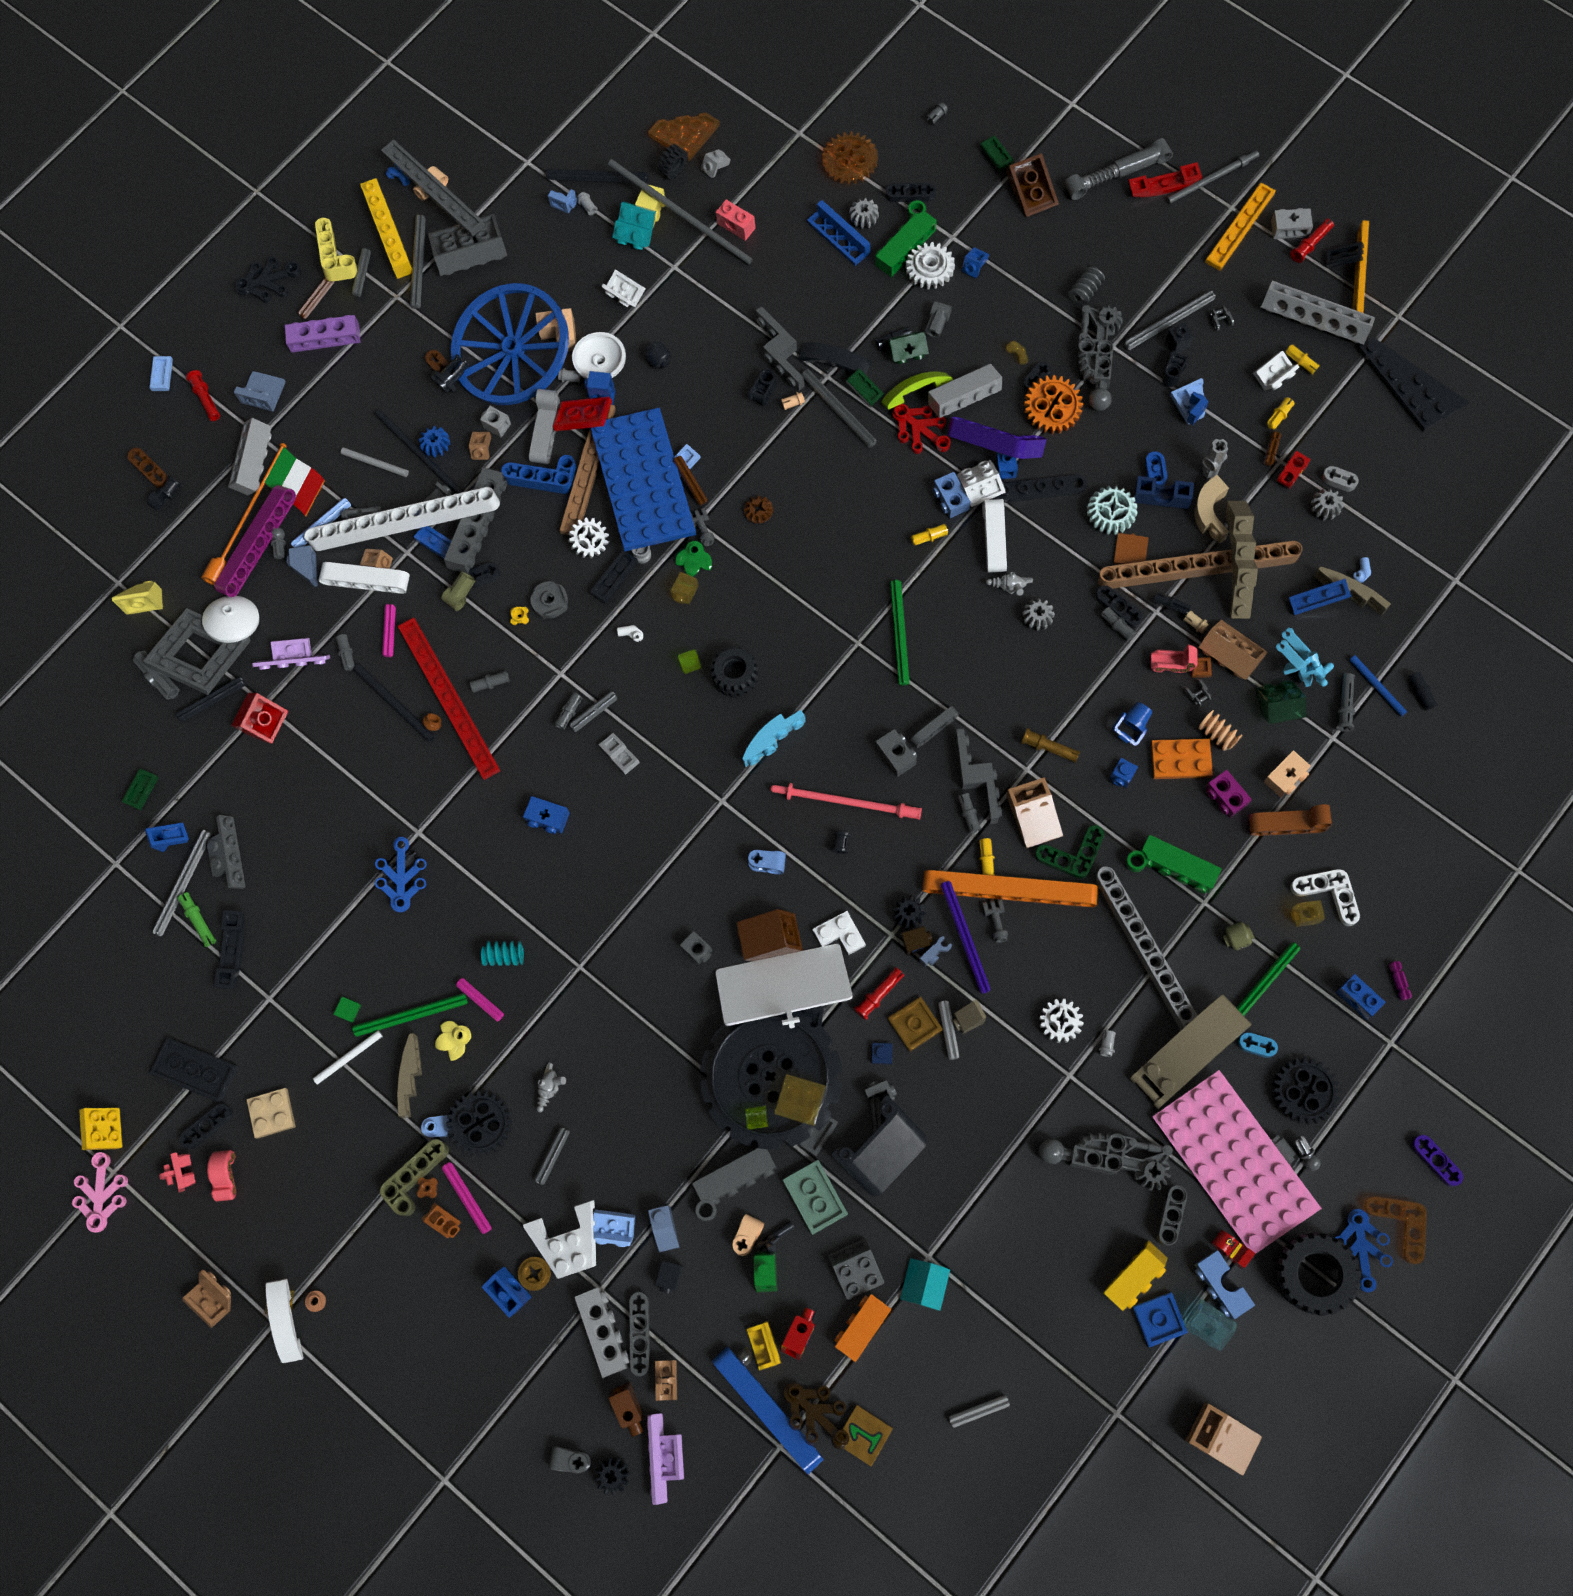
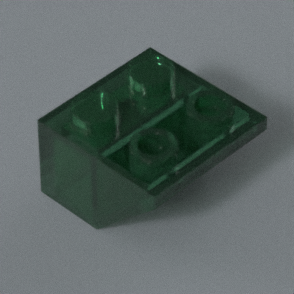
(1281, 702)

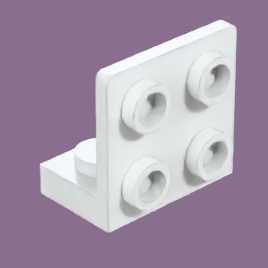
(981, 482)

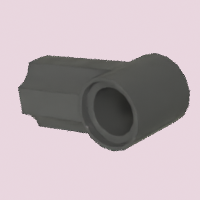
(939, 315)

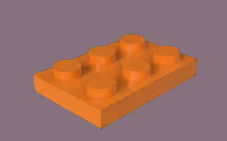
(1181, 759)

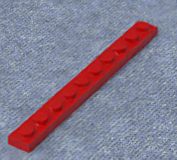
(449, 699)

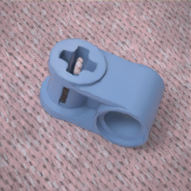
(769, 861)

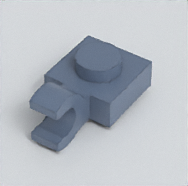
(930, 956)

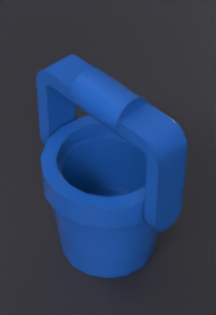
(1135, 718)

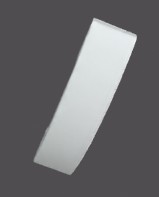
(281, 1321)

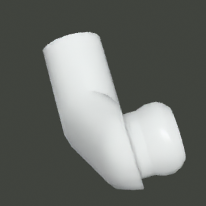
(632, 631)

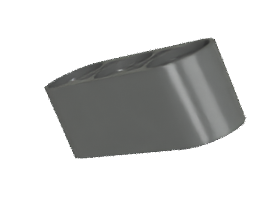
(1176, 1206)

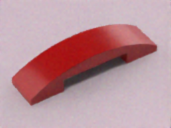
(1165, 183)

